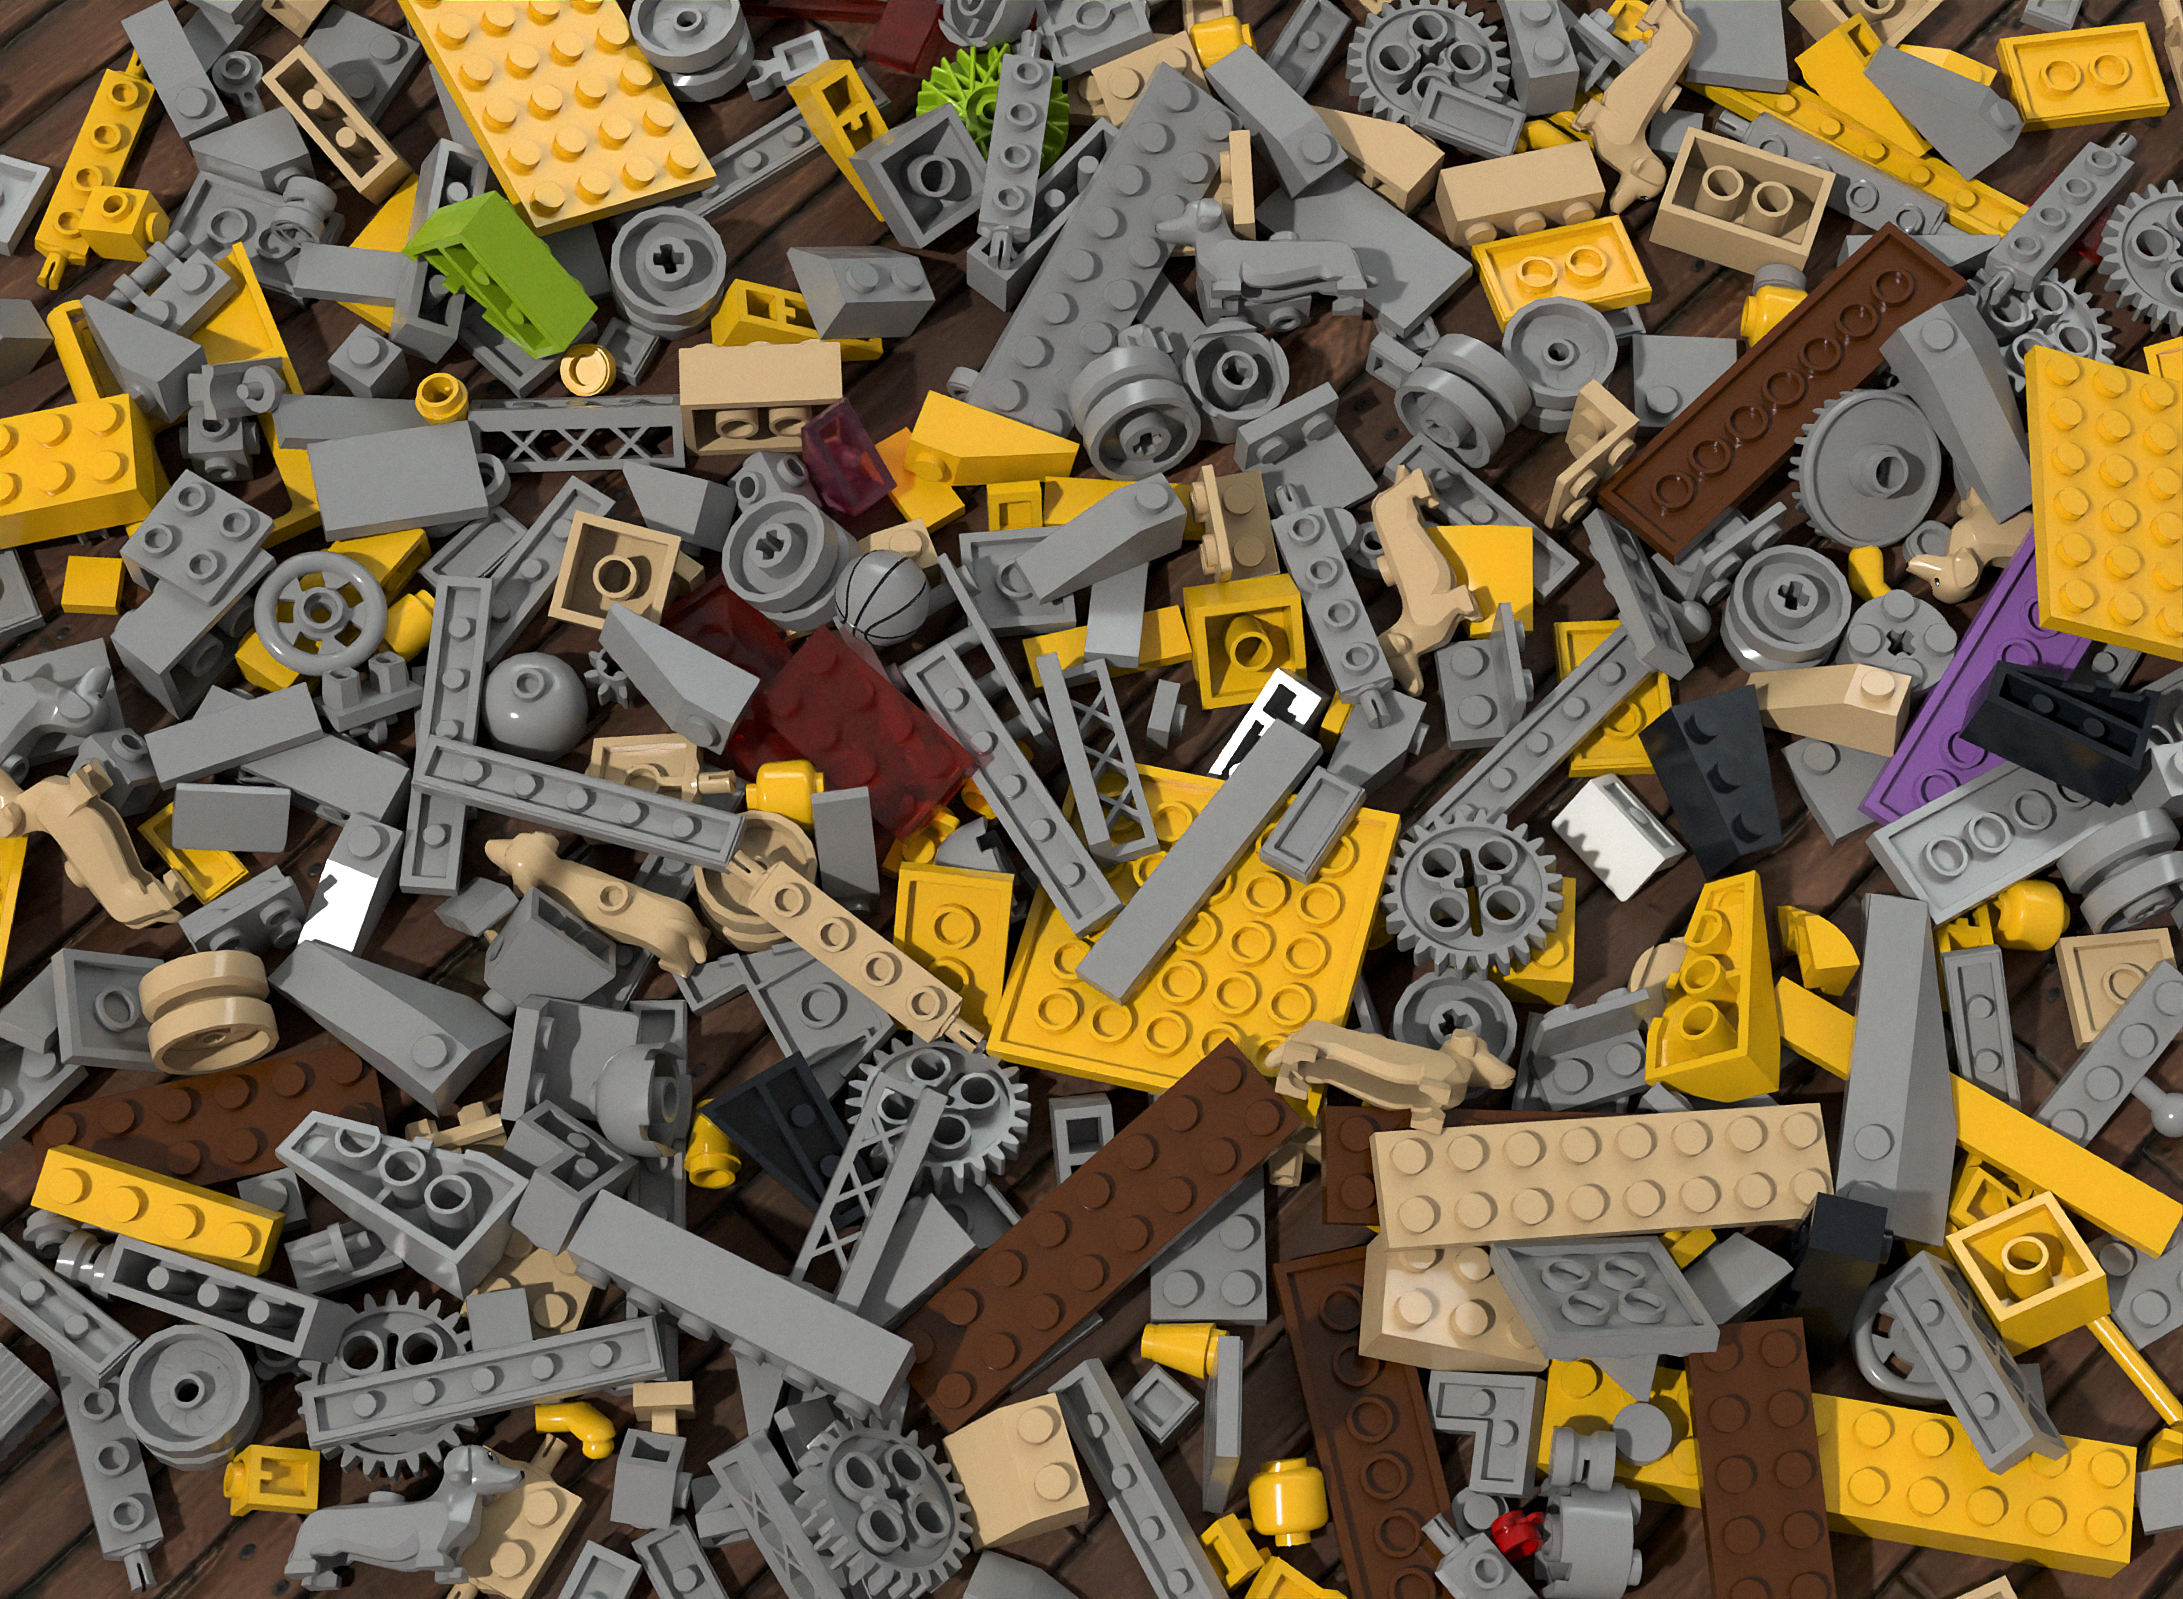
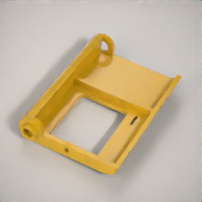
(234, 332)

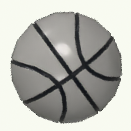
(882, 597)

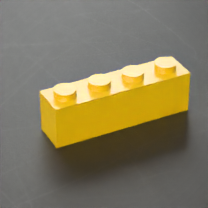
(392, 561)
(158, 1209)

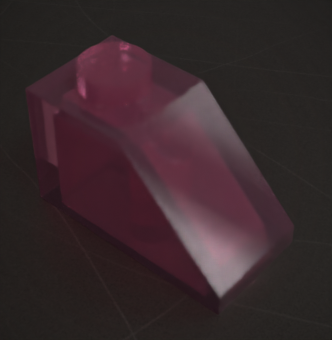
(844, 460)

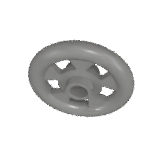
(337, 572)
(1873, 1350)

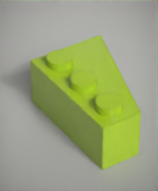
(505, 269)

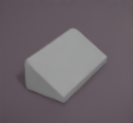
(230, 817)

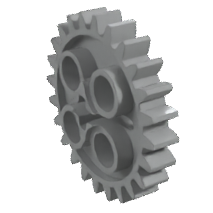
(1396, 43)
(2146, 280)
(2046, 317)
(1524, 888)
(978, 1132)
(372, 1330)
(883, 1507)

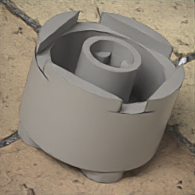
(1233, 378)
(1901, 637)
(1588, 1542)

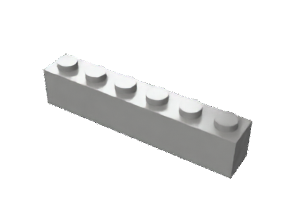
(742, 1305)

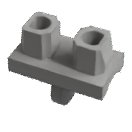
(1598, 52)
(237, 387)
(369, 705)
(339, 1258)

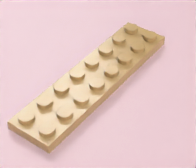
(1598, 1176)

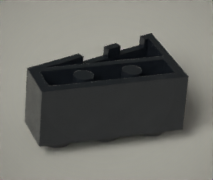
(2062, 728)
(1717, 778)
(790, 1134)
(1833, 1262)

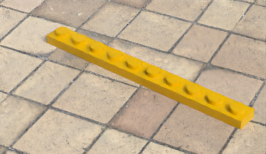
(1969, 205)

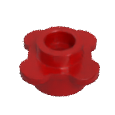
(1517, 1534)

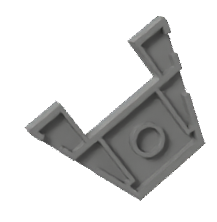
(802, 1005)

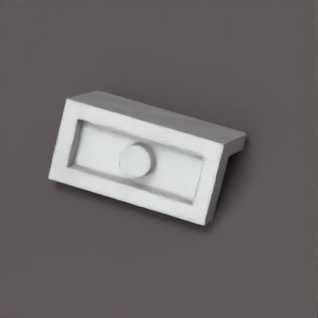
(1616, 836)

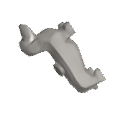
(1266, 268)
(41, 707)
(402, 1533)

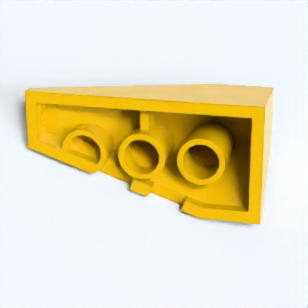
(1721, 1010)

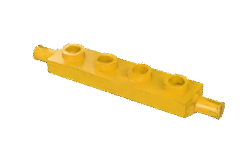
(96, 159)

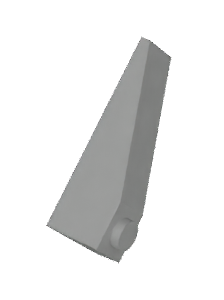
(402, 1026)

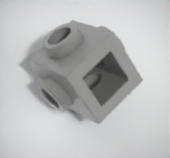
(220, 448)
(770, 474)
(127, 764)

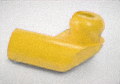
(1539, 135)
(1867, 572)
(581, 1420)

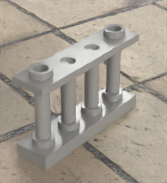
(963, 587)

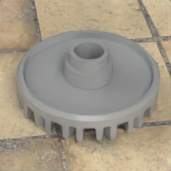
(1867, 468)

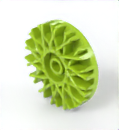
(972, 89)

